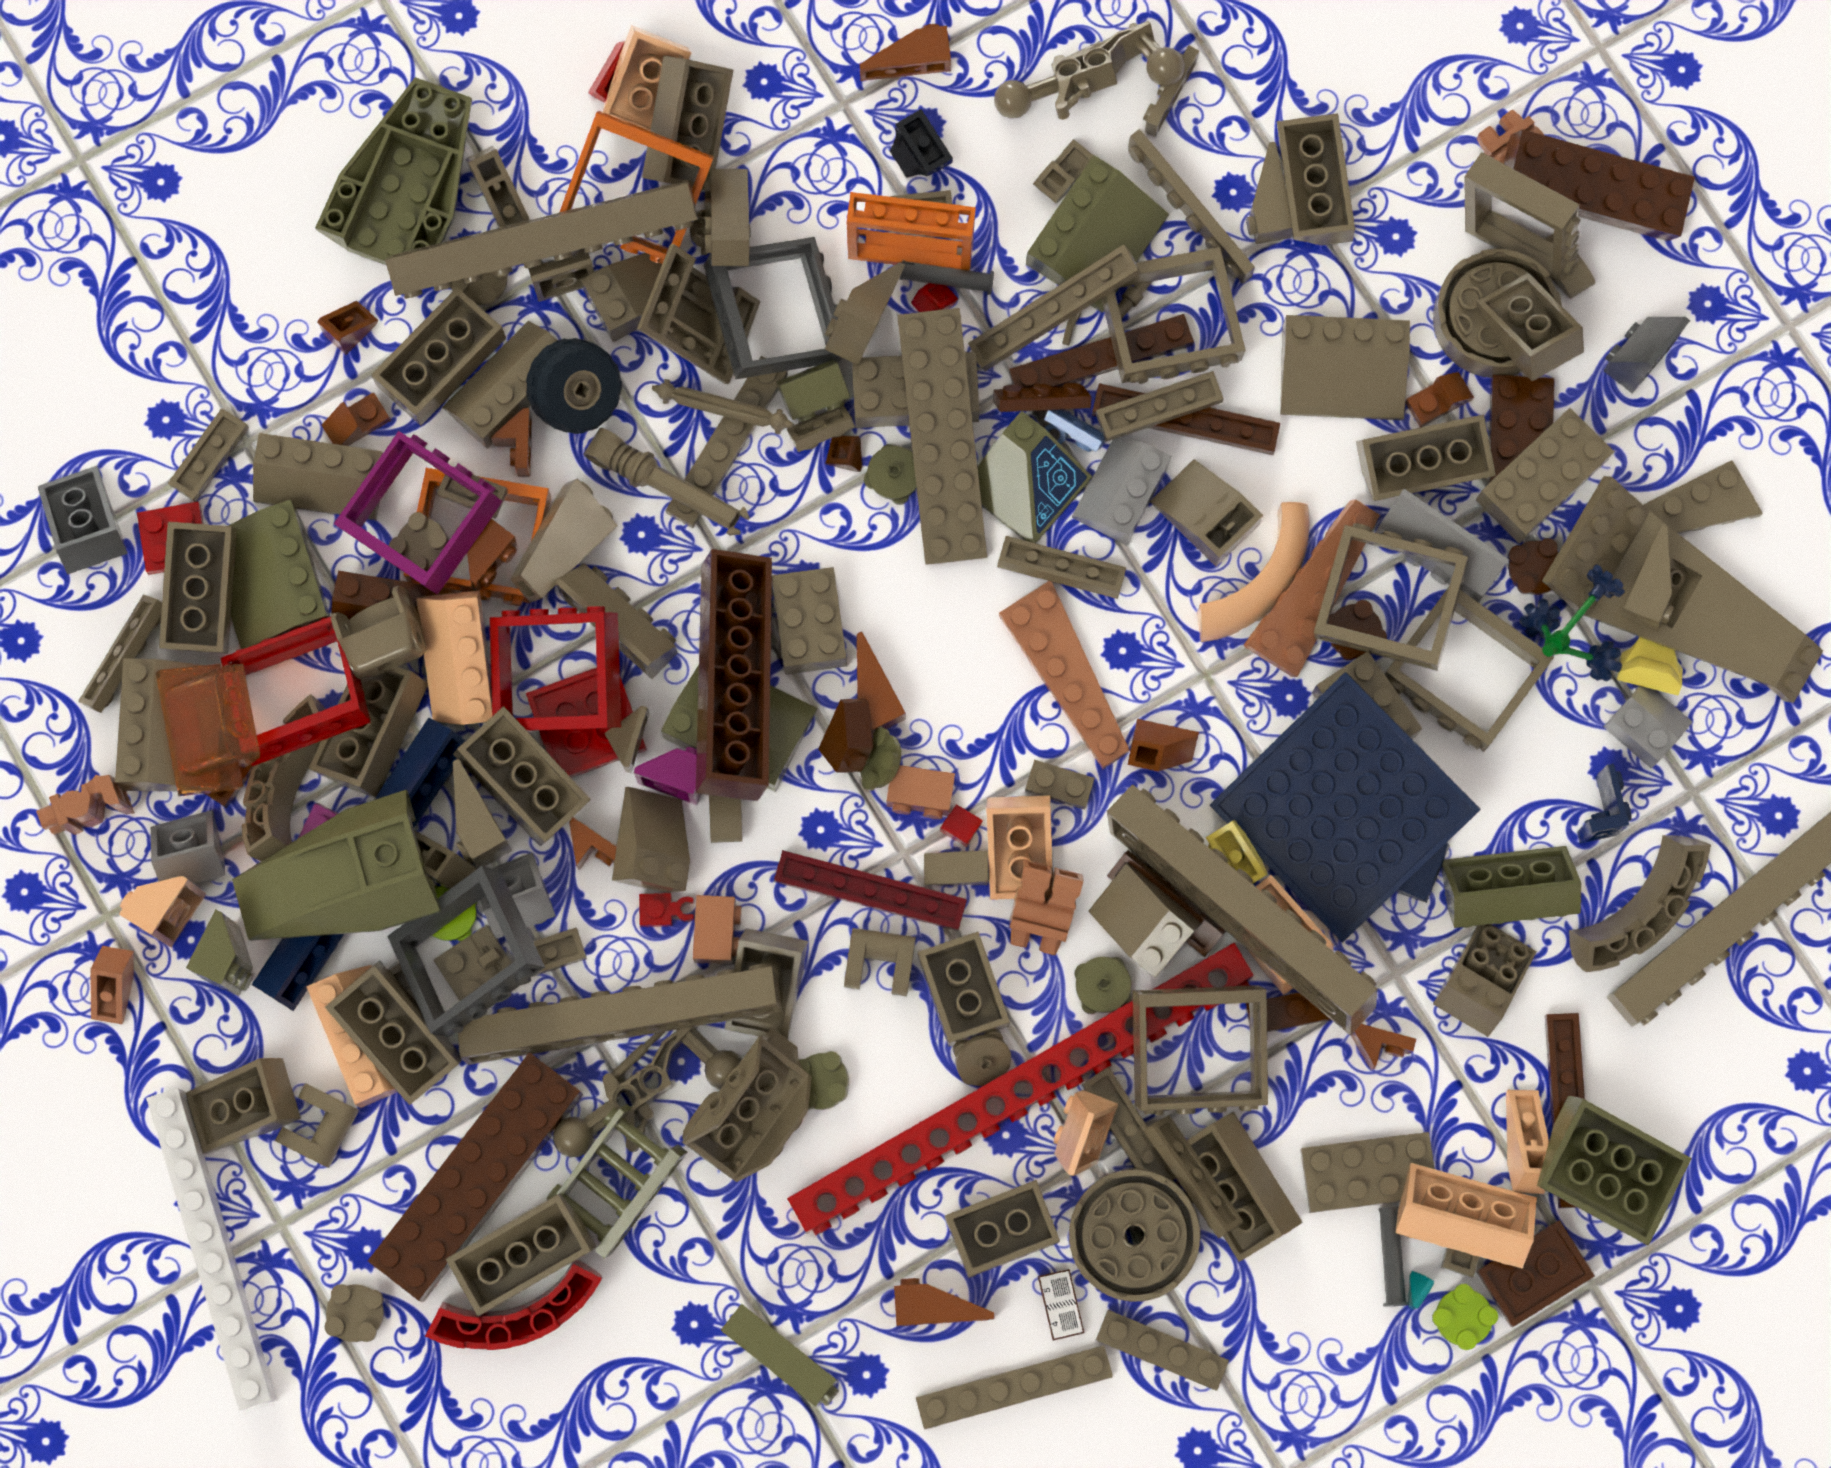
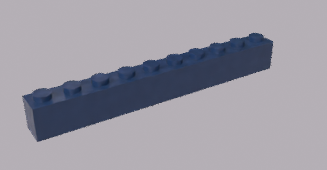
(422, 774)

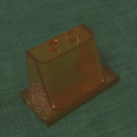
(208, 726)

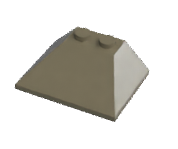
(685, 318)

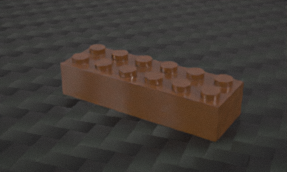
(1605, 184)

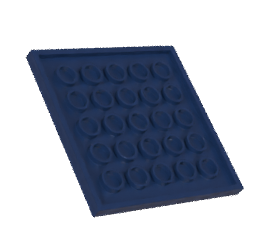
(1345, 806)

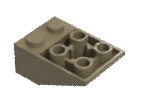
(1207, 511)
(1485, 978)

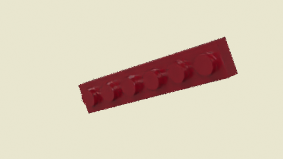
(870, 890)

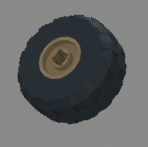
(573, 385)

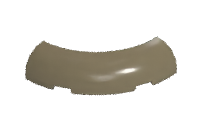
(272, 792)
(1650, 912)

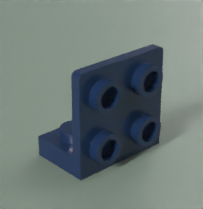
(1616, 811)

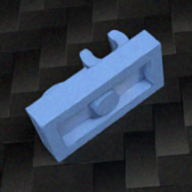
(1086, 436)

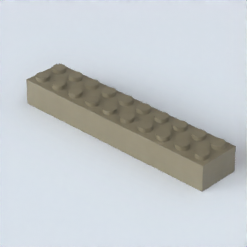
(1243, 909)

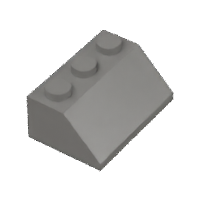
(1122, 488)

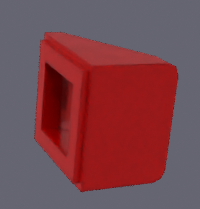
(933, 298)
(961, 825)

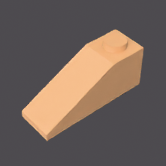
(1525, 1140)

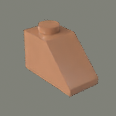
(111, 984)

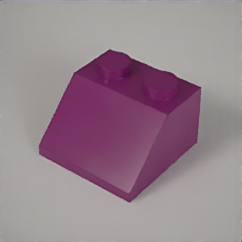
(671, 774)

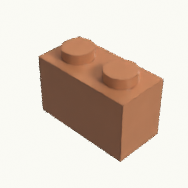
(921, 791)
(715, 929)

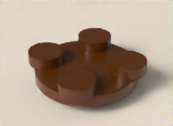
(1530, 564)
(1359, 618)

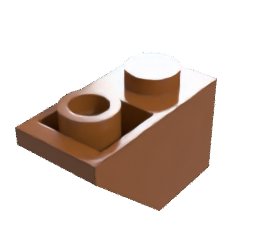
(488, 553)
(1161, 746)

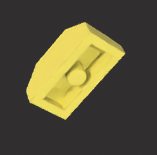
(1651, 667)
(1238, 849)

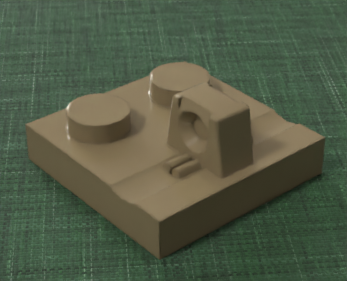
(472, 962)

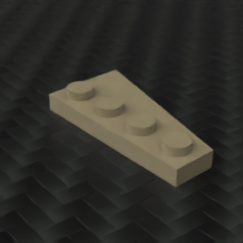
(1707, 501)

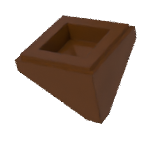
(845, 453)

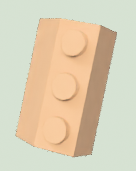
(162, 907)

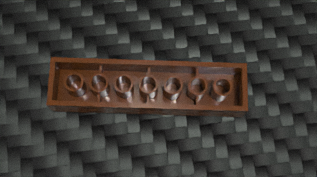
(734, 675)
(475, 1177)

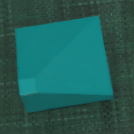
(1418, 1289)

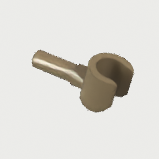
(1069, 329)

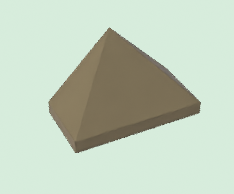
(628, 738)

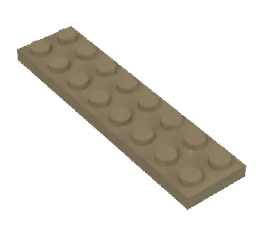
(942, 436)

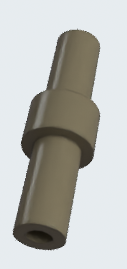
(1132, 297)

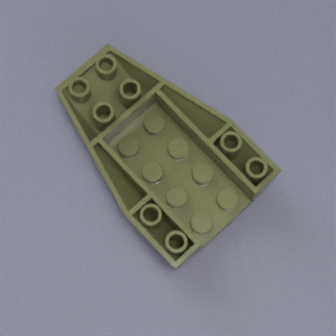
(403, 177)
(341, 877)

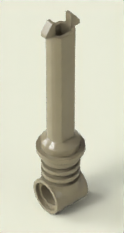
(642, 469)

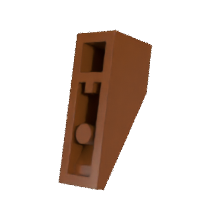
(917, 53)
(876, 688)
(929, 1305)

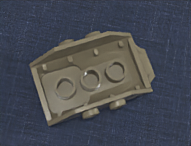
(753, 1111)

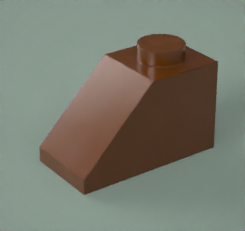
(848, 736)

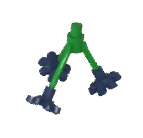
(1542, 619)

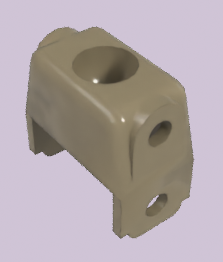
(381, 635)

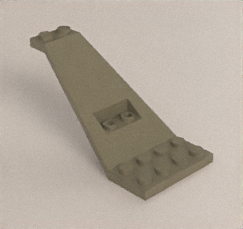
(1713, 611)

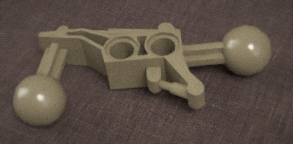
(1092, 71)
(576, 1135)

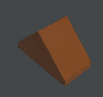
(347, 325)

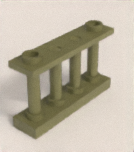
(646, 1184)

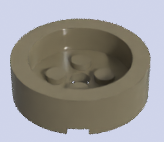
(1459, 322)
(1169, 1230)

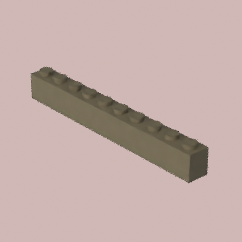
(542, 238)
(1725, 925)
(621, 1014)

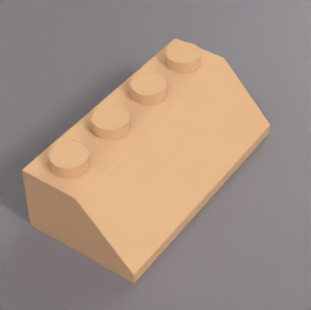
(456, 657)
(360, 1074)
(1467, 1215)

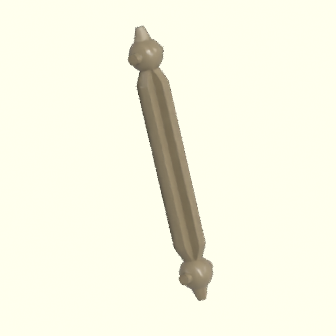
(722, 406)

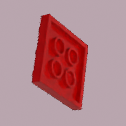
(576, 749)

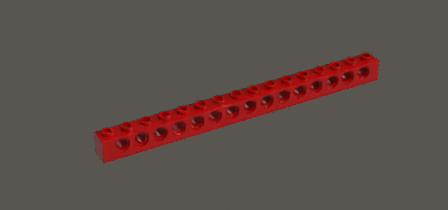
(804, 1203)

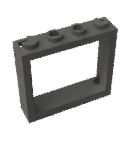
(729, 316)
(497, 989)

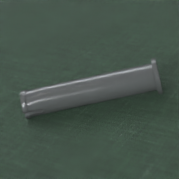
(948, 276)
(1392, 1258)

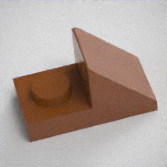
(1439, 399)
(356, 421)
(517, 434)
(587, 841)
(1371, 1039)

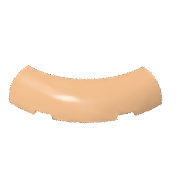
(1258, 598)

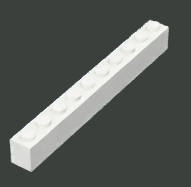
(211, 1250)

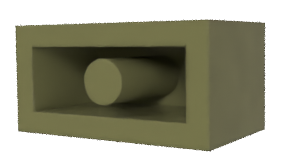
(813, 390)

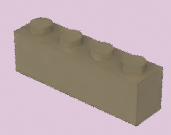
(727, 217)

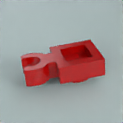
(658, 909)

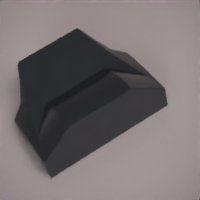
(919, 147)

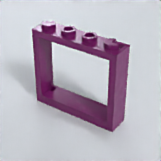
(378, 483)

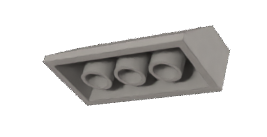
(1418, 520)

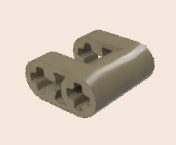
(880, 947)
(330, 1131)

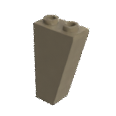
(563, 540)

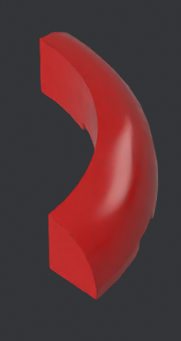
(519, 1324)

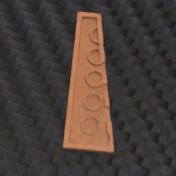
(1288, 630)
(1055, 652)

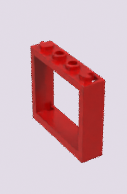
(607, 665)
(317, 725)

